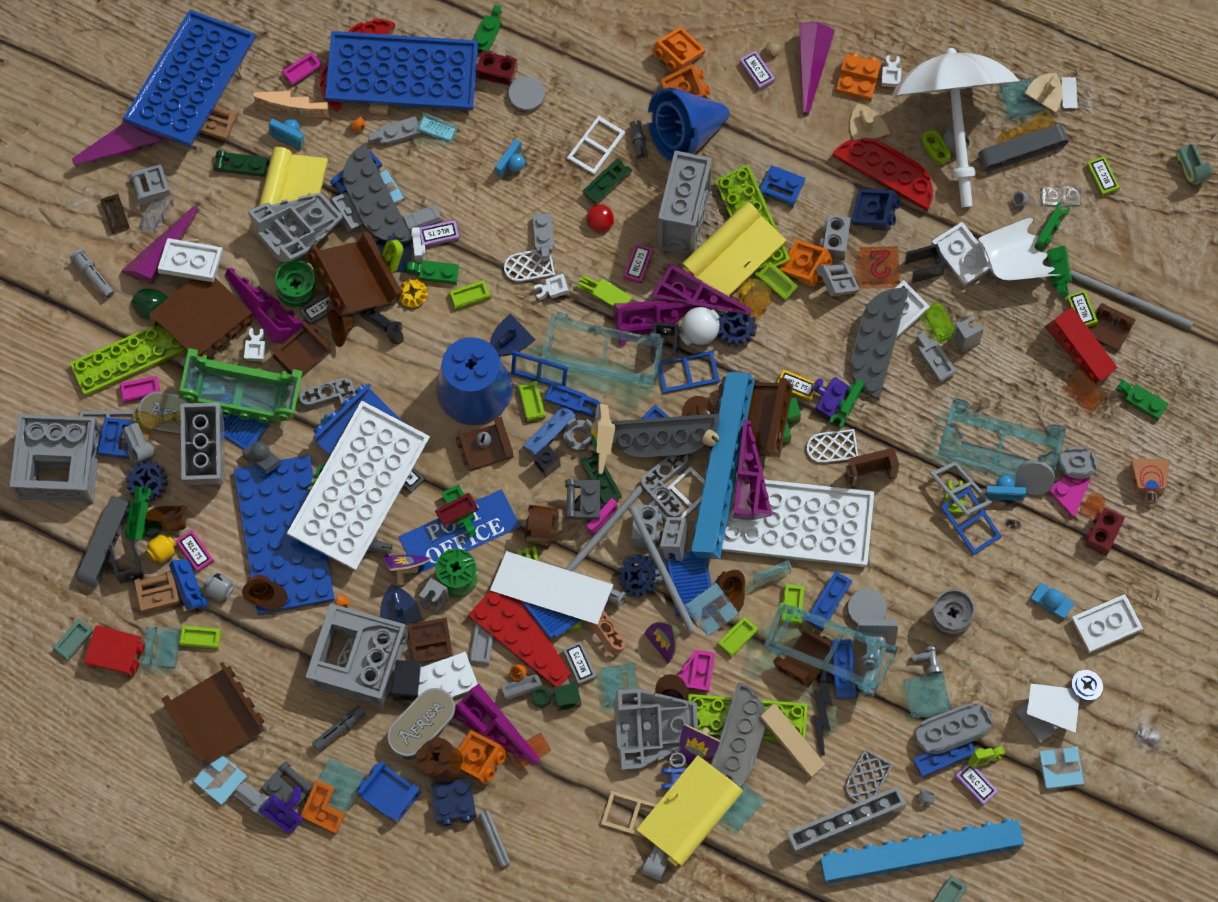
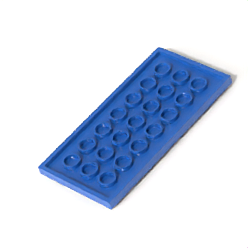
(401, 70)
(189, 78)
(267, 512)

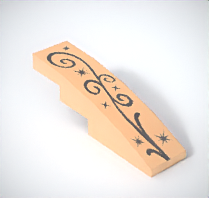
(283, 102)

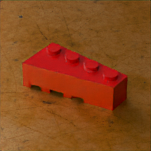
(1081, 345)

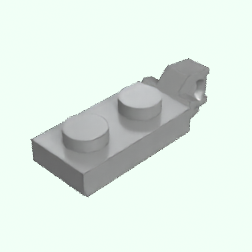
(395, 132)
(543, 235)
(935, 358)

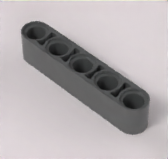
(1023, 147)
(106, 534)

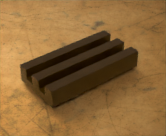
(119, 226)

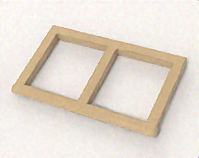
(628, 830)

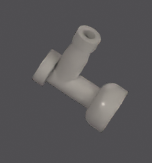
(929, 654)

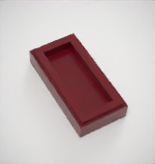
(456, 510)

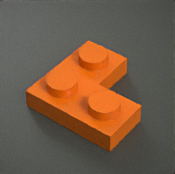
(317, 807)

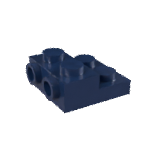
(875, 208)
(453, 802)

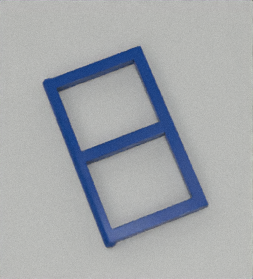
(539, 369)
(691, 384)
(959, 529)

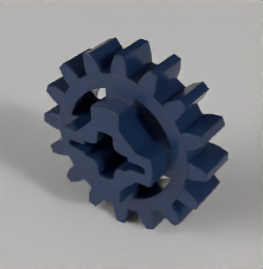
(734, 333)
(140, 476)
(646, 576)

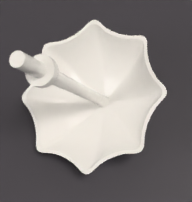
(955, 72)

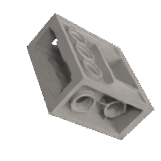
(684, 203)
(58, 444)
(366, 650)

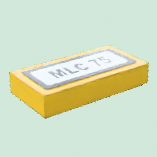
(801, 385)

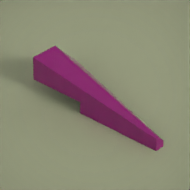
(814, 47)
(117, 142)
(147, 262)
(686, 288)
(266, 309)
(640, 316)
(751, 493)
(484, 716)

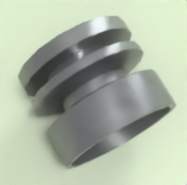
(960, 604)

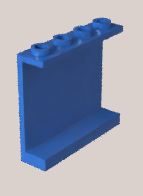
(330, 434)

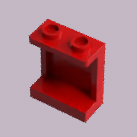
(114, 651)

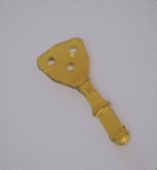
(1049, 119)
(153, 420)

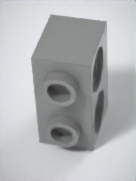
(836, 236)
(651, 525)

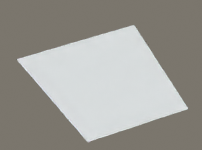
(1054, 705)

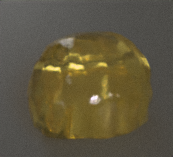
(755, 295)

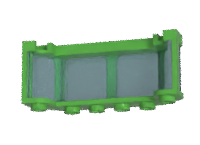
(240, 389)

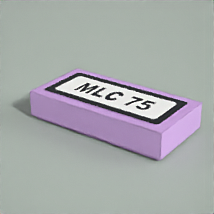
(757, 70)
(439, 233)
(976, 784)

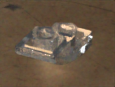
(1067, 195)
(154, 215)

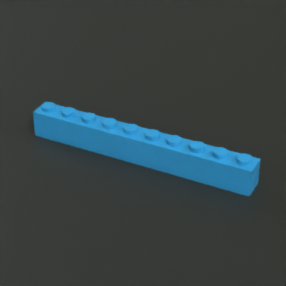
(722, 466)
(921, 852)

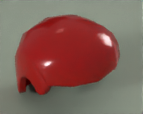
(600, 218)

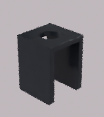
(924, 253)
(659, 329)
(122, 576)
(406, 680)

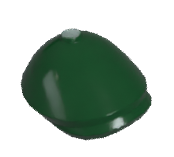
(146, 301)

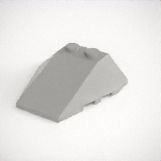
(294, 225)
(649, 725)

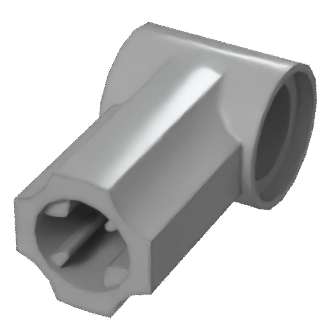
(138, 448)
(251, 798)
(656, 864)

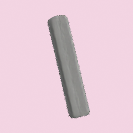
(494, 839)

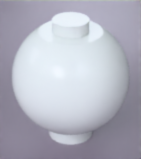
(699, 326)

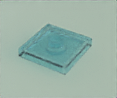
(1017, 102)
(927, 695)
(344, 780)
(743, 808)

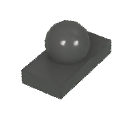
(261, 457)

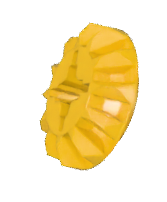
(420, 296)

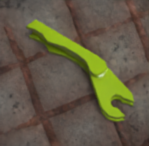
(604, 291)

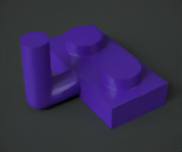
(830, 397)
(282, 813)

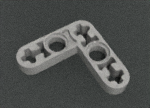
(337, 392)
(659, 485)

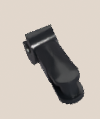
(385, 324)

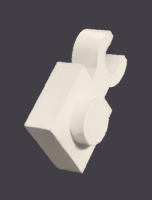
(891, 74)
(418, 249)
(554, 286)
(255, 348)

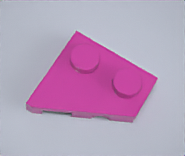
(1069, 493)
(698, 671)

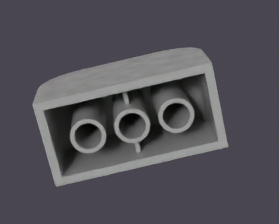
(202, 444)

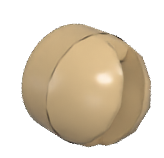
(773, 49)
(708, 440)

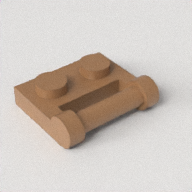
(220, 127)
(159, 596)

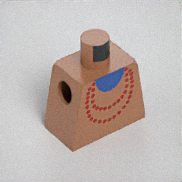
(1149, 477)

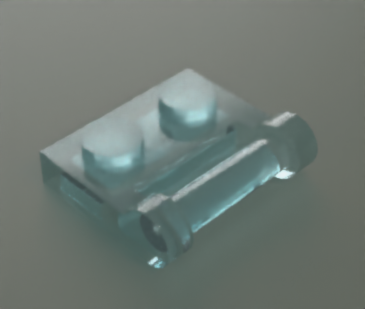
(167, 647)
(613, 681)

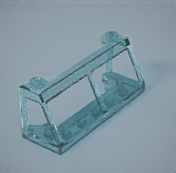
(653, 340)
(955, 448)
(863, 683)

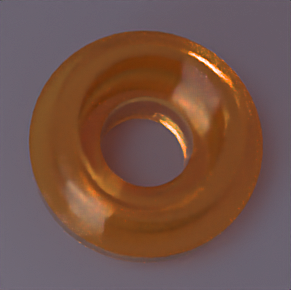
(1095, 508)

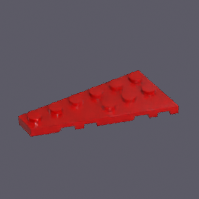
(520, 634)

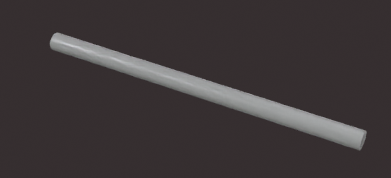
(1131, 299)
(605, 528)
(662, 569)

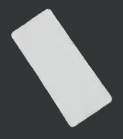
(1069, 92)

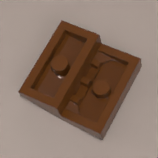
(430, 640)

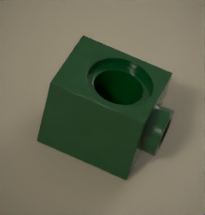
(566, 696)

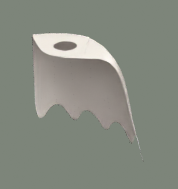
(1012, 253)

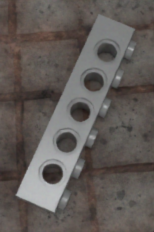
(845, 820)

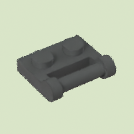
(588, 499)
(282, 790)

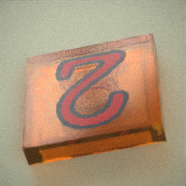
(880, 265)

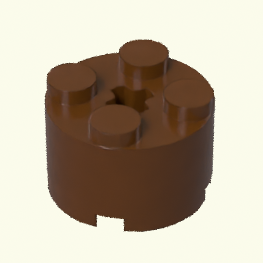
(540, 524)
(439, 760)

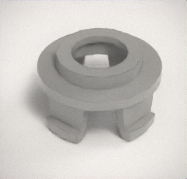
(576, 425)

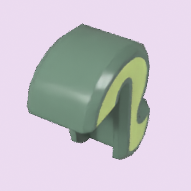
(1193, 165)

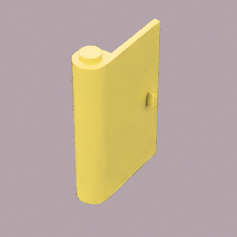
(292, 176)
(738, 242)
(689, 810)

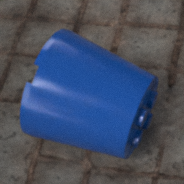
(473, 394)

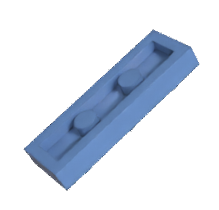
(548, 431)

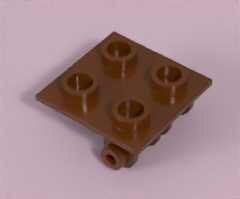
(1112, 326)

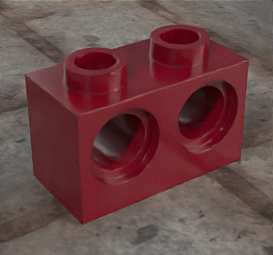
(495, 72)
(1107, 532)

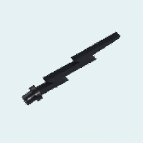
(820, 699)

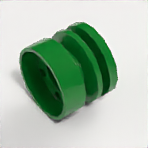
(298, 274)
(463, 580)

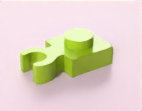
(953, 508)
(984, 756)

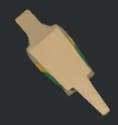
(602, 435)

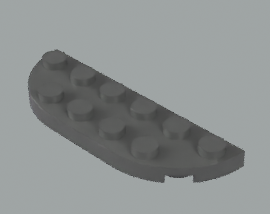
(372, 198)
(877, 339)
(664, 435)
(740, 736)

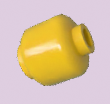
(160, 549)

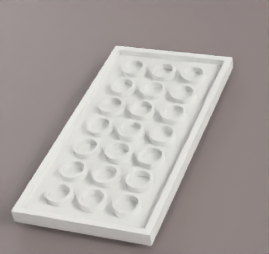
(358, 485)
(806, 525)

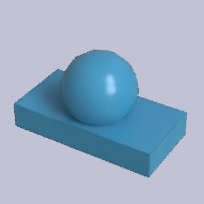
(287, 132)
(511, 159)
(1005, 490)
(1052, 601)

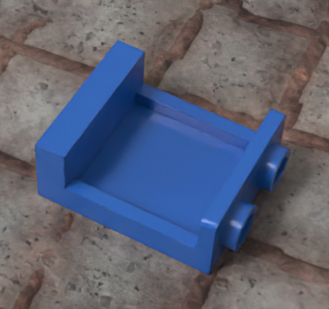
(388, 792)

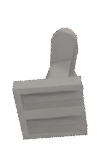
(881, 629)

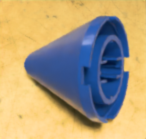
(683, 120)

